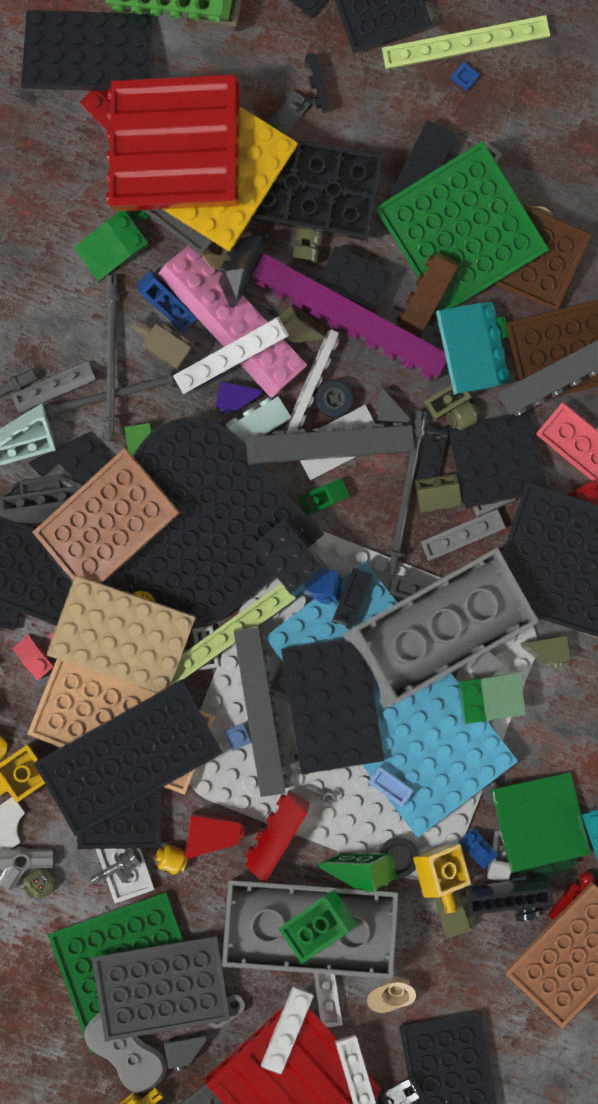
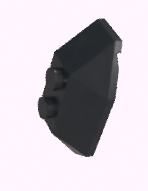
(240, 265)

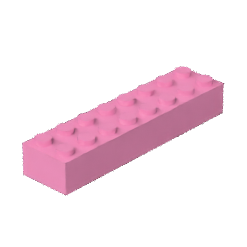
(201, 292)

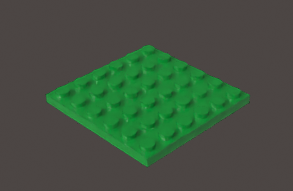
(467, 215)
(124, 929)

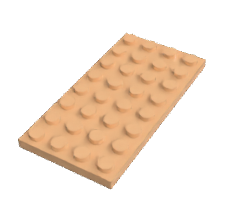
(84, 699)

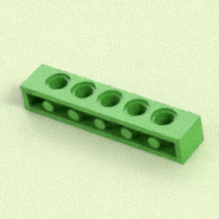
(217, 10)

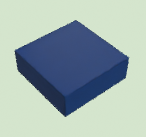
(465, 76)

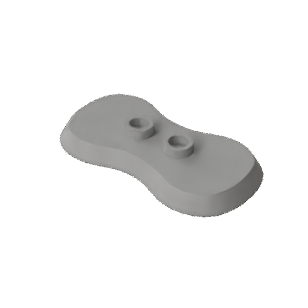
(136, 1062)

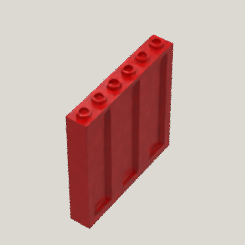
(174, 143)
(309, 1076)

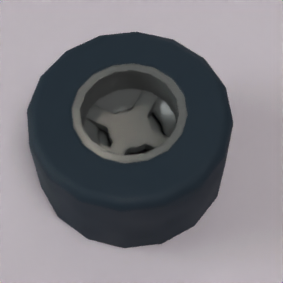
(336, 392)

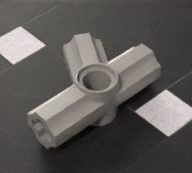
(13, 869)

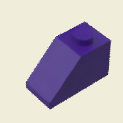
(235, 397)

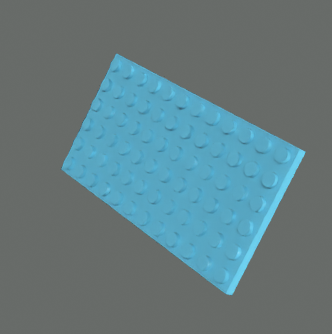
(421, 734)

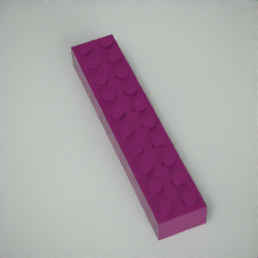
(350, 317)

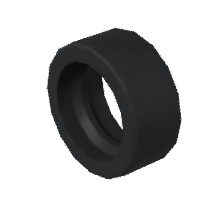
(409, 845)

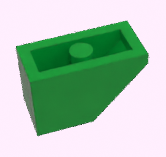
(324, 496)

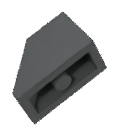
(183, 1050)

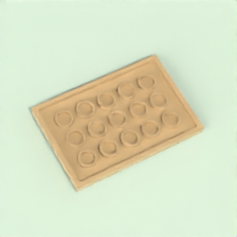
(120, 635)

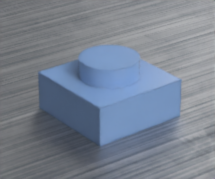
(237, 736)

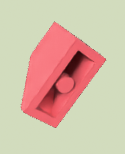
(33, 657)

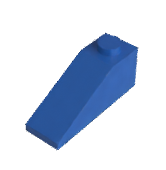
(165, 300)
(326, 588)

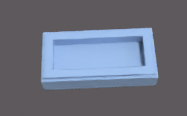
(390, 786)

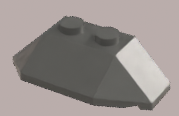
(36, 499)

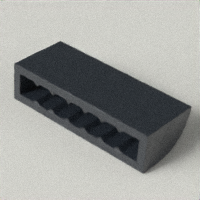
(426, 156)
(508, 896)

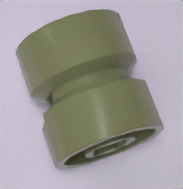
(307, 253)

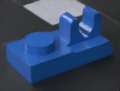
(478, 848)

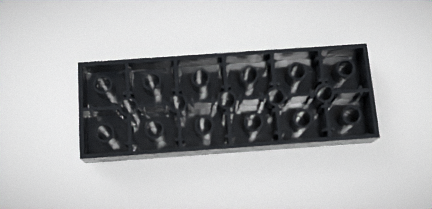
(324, 191)

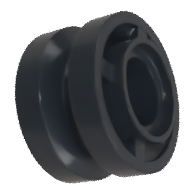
(528, 914)

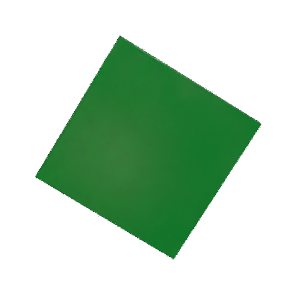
(540, 822)

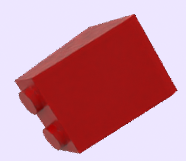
(212, 833)

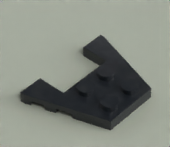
(79, 457)

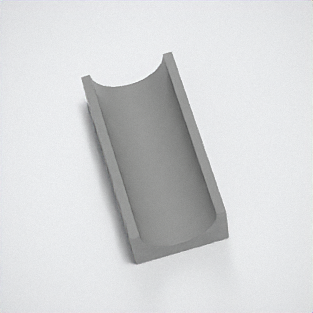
(442, 627)
(261, 908)

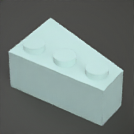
(264, 419)
(26, 436)

